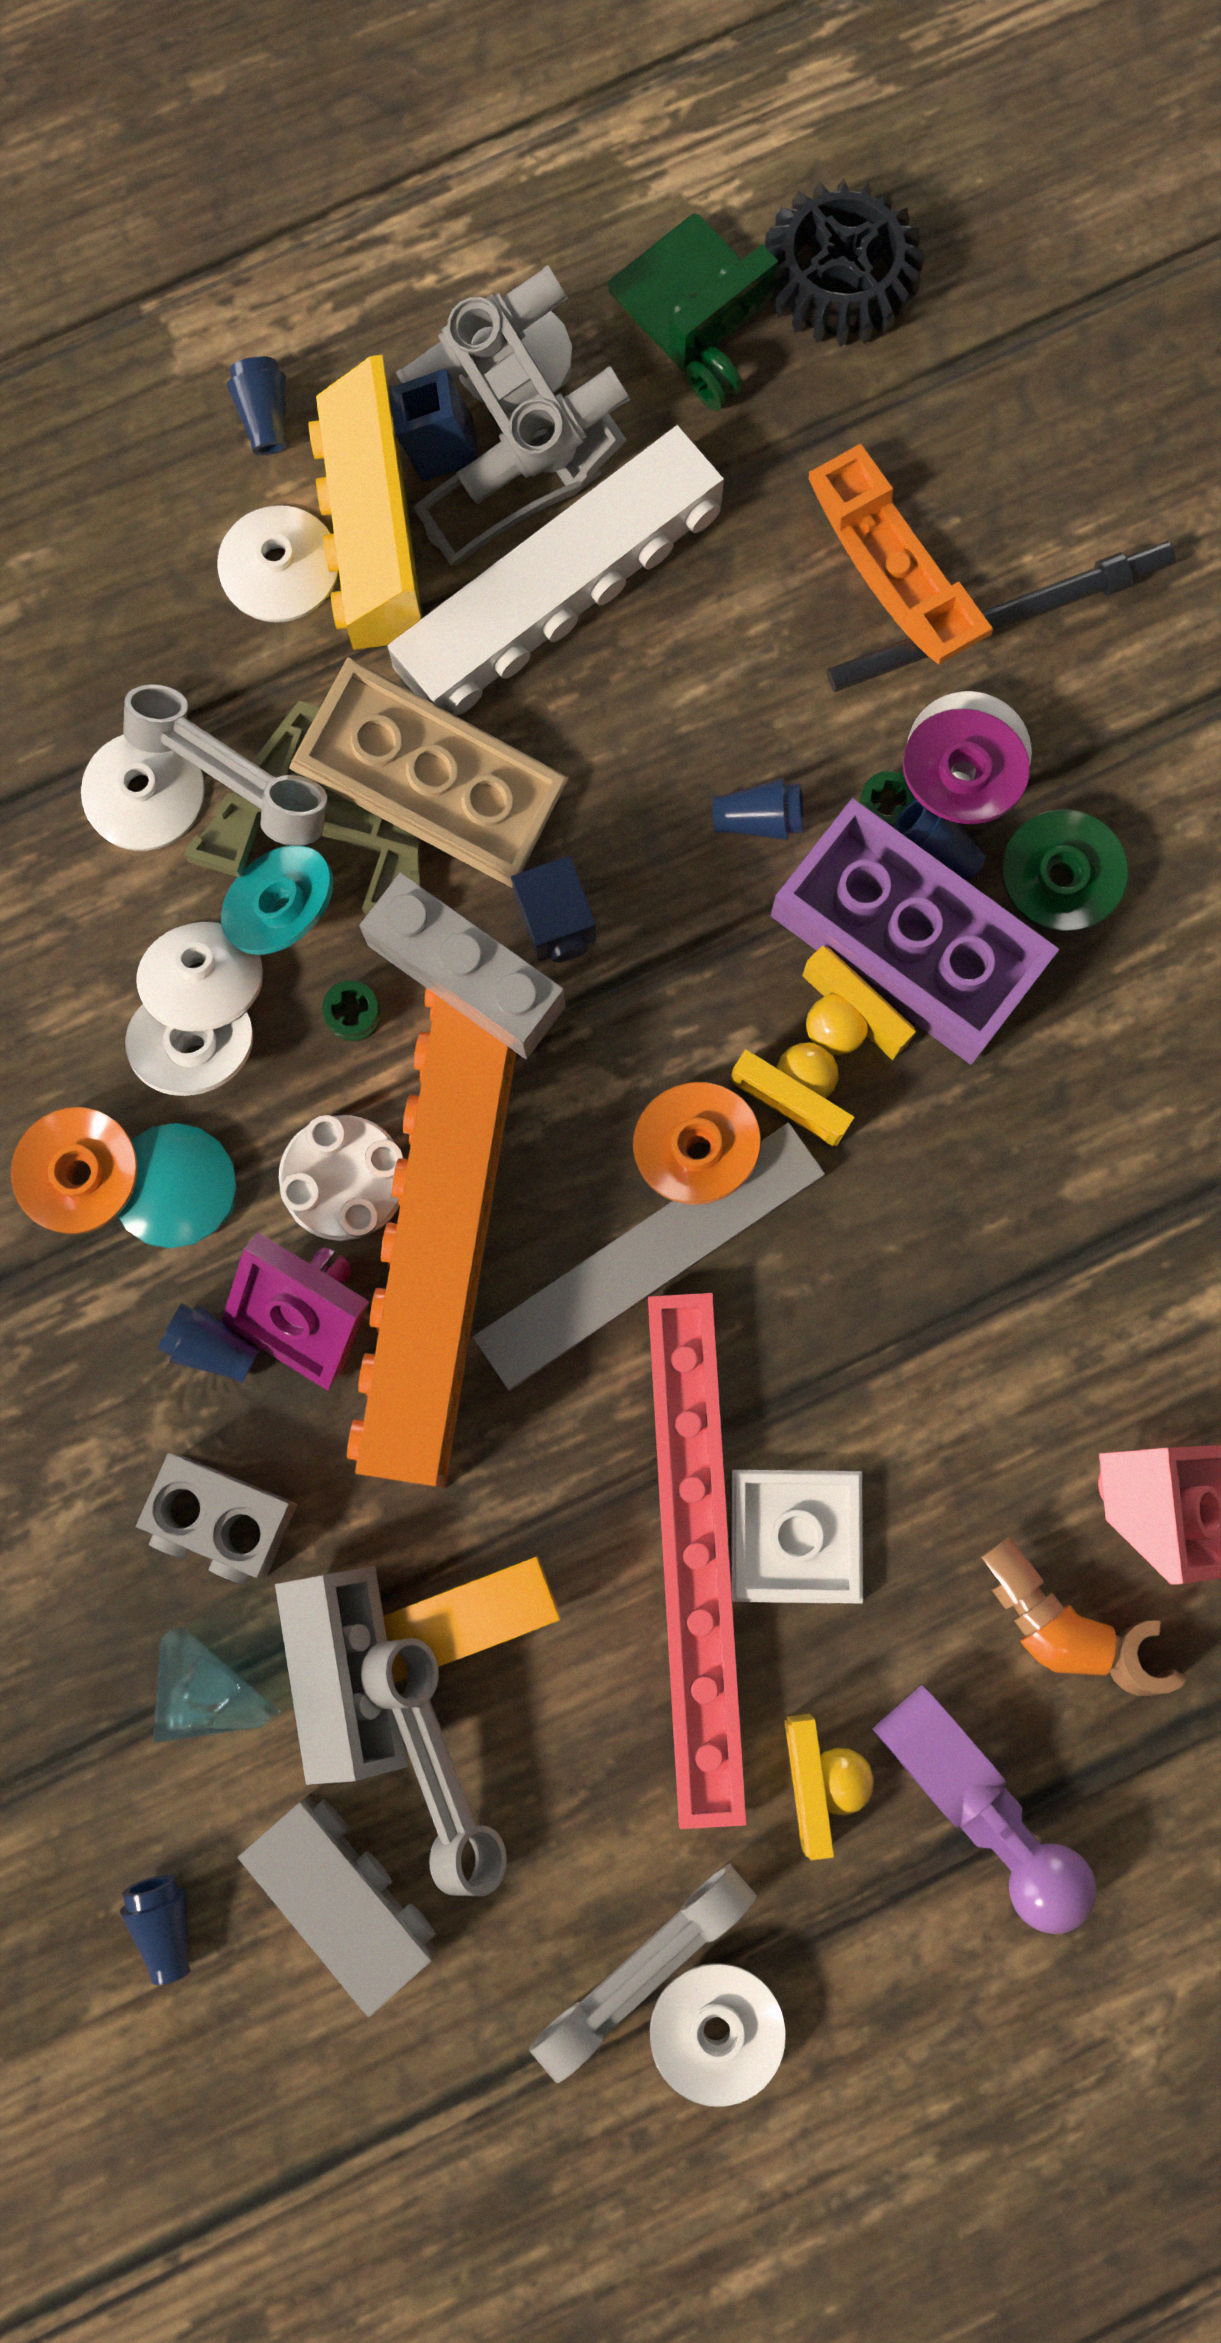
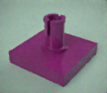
(296, 1308)

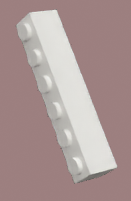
(559, 574)

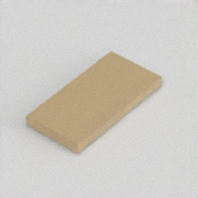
(428, 772)

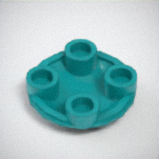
(180, 1187)

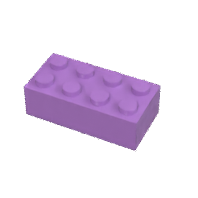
(912, 930)

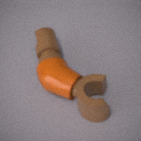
(1070, 1641)

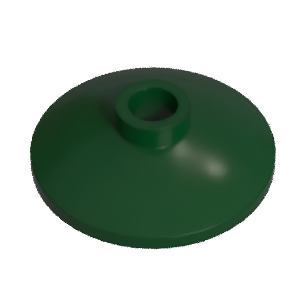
(1081, 848)

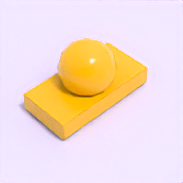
(851, 1010)
(797, 1088)
(830, 1782)

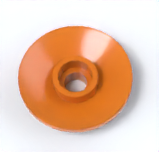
(691, 1116)
(46, 1164)

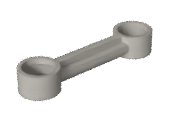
(270, 794)
(434, 1768)
(584, 2025)

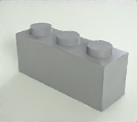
(463, 965)
(326, 1634)
(340, 1903)

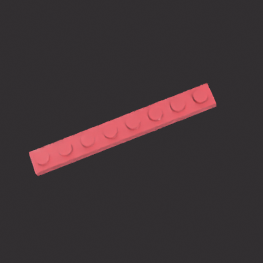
(696, 1562)

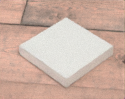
(796, 1536)

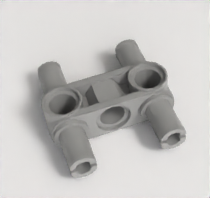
(515, 386)

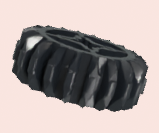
(845, 237)

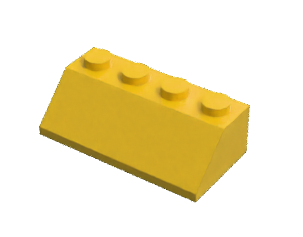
(367, 508)

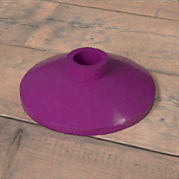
(968, 744)

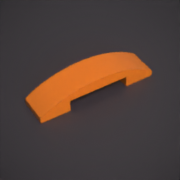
(893, 560)

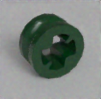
(713, 378)
(886, 781)
(335, 1001)

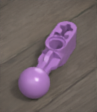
(1047, 1882)

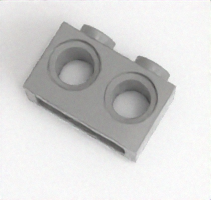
(221, 1504)

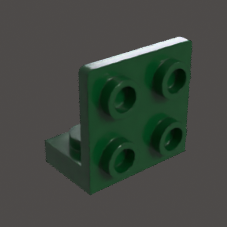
(694, 289)

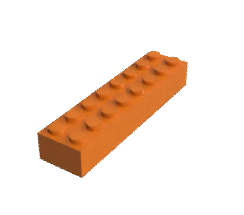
(434, 1251)

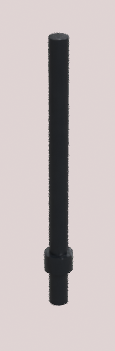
(1109, 576)

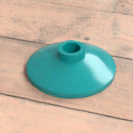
(277, 900)

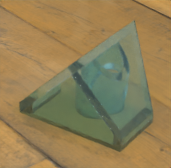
(202, 1693)

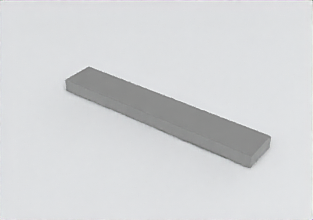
(641, 1263)

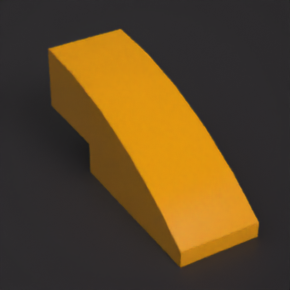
(476, 1614)

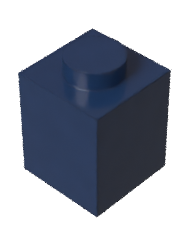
(433, 424)
(554, 910)

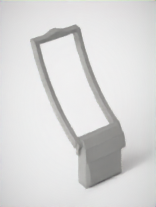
(600, 444)

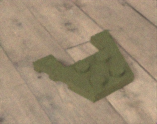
(232, 832)

